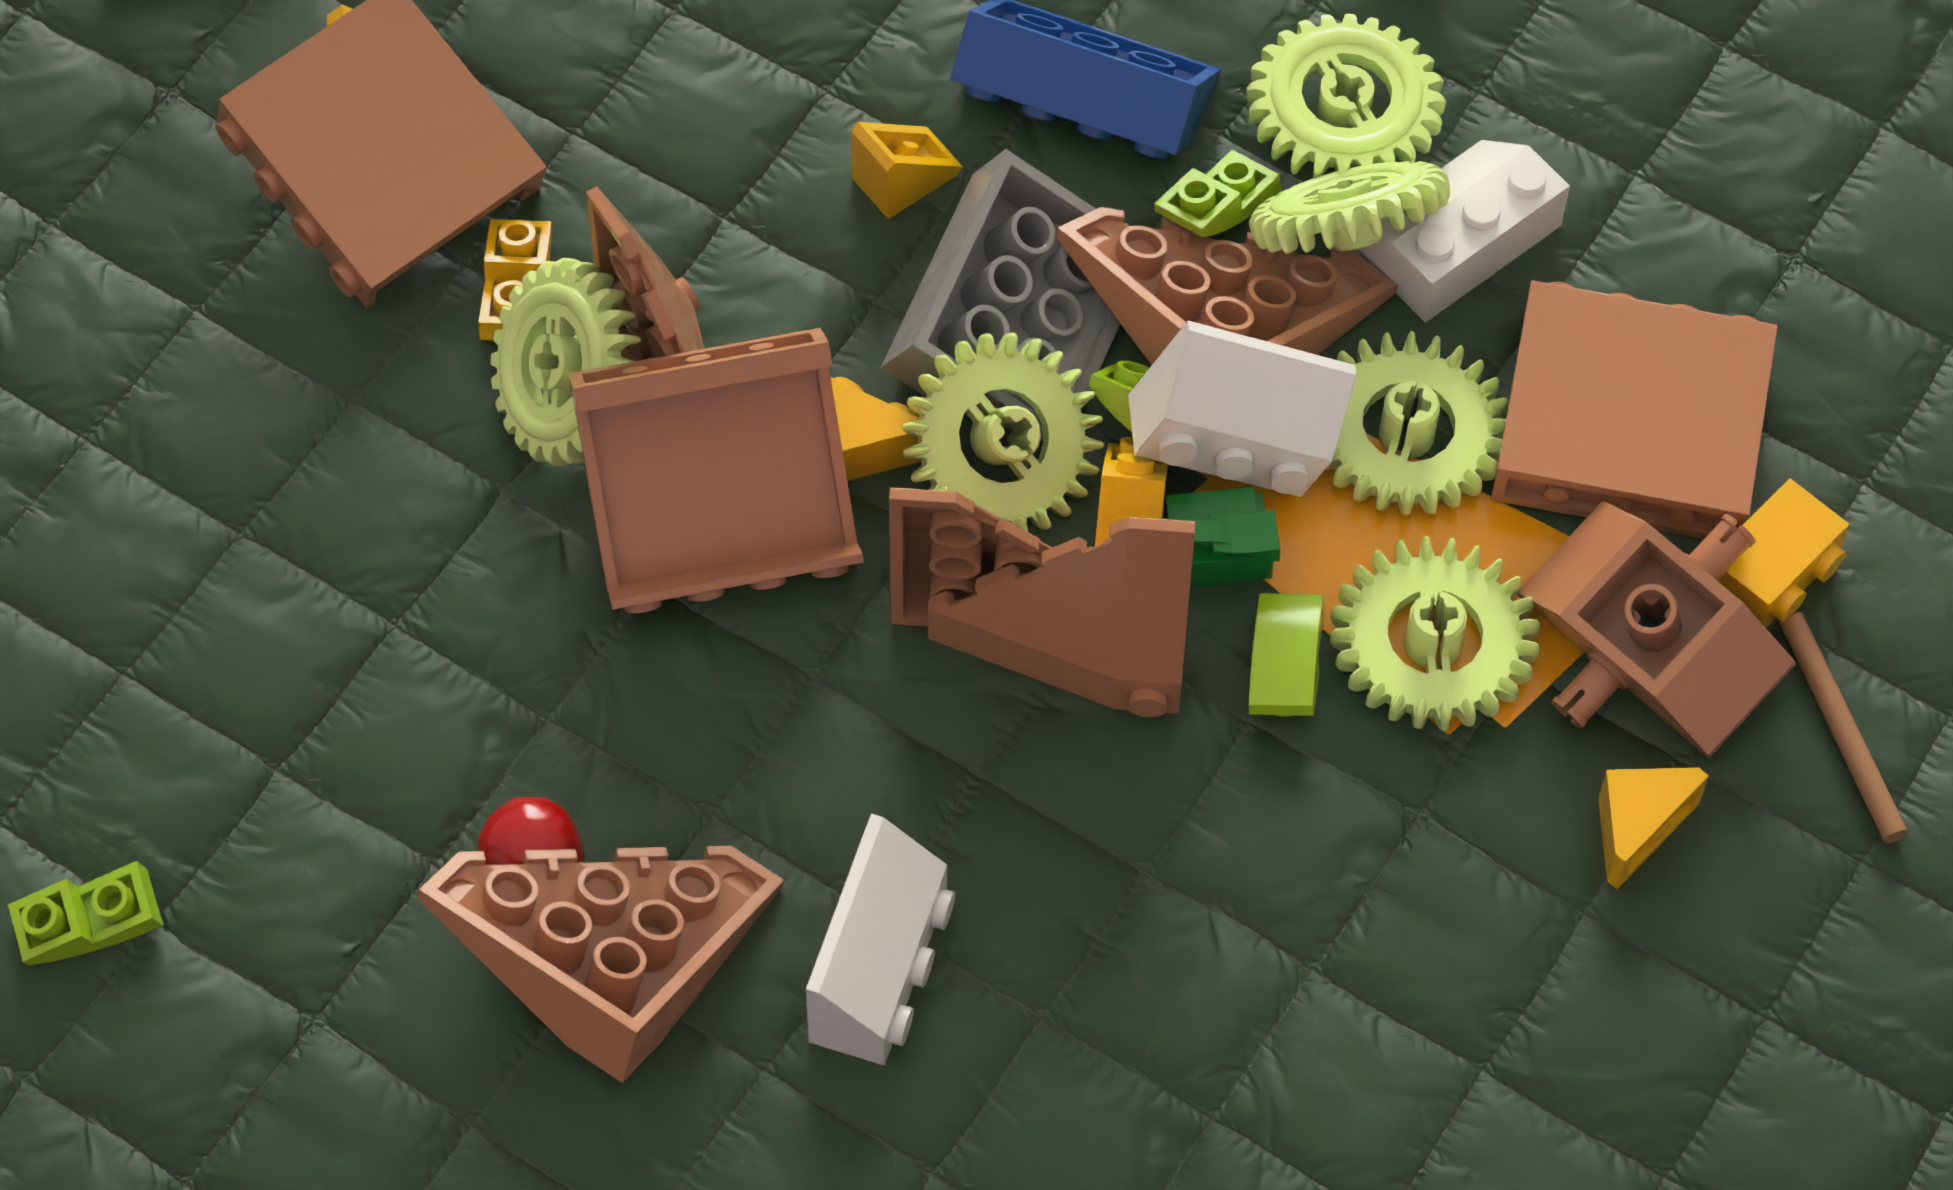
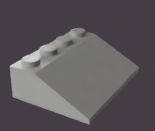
(1005, 275)

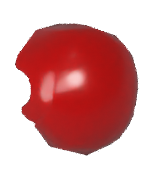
(527, 825)

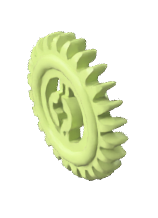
(1345, 128)
(1349, 206)
(557, 299)
(1435, 383)
(962, 391)
(1452, 590)

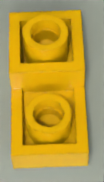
(510, 253)

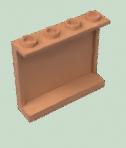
(377, 143)
(1634, 409)
(716, 470)

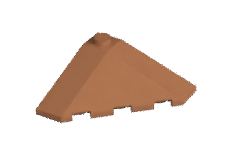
(1175, 276)
(661, 304)
(946, 544)
(1088, 618)
(603, 946)

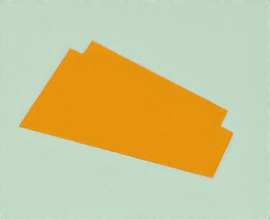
(1332, 533)

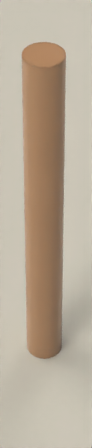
(1844, 728)

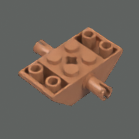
(1695, 669)

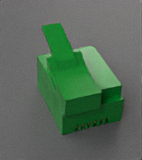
(1232, 534)

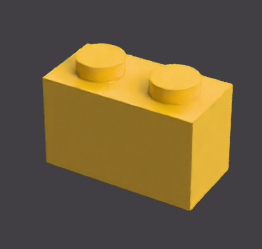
(1793, 546)

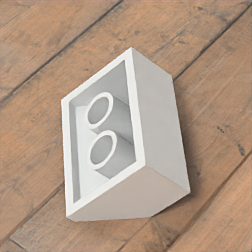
(1496, 211)
(1241, 409)
(877, 945)

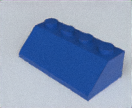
(1083, 76)

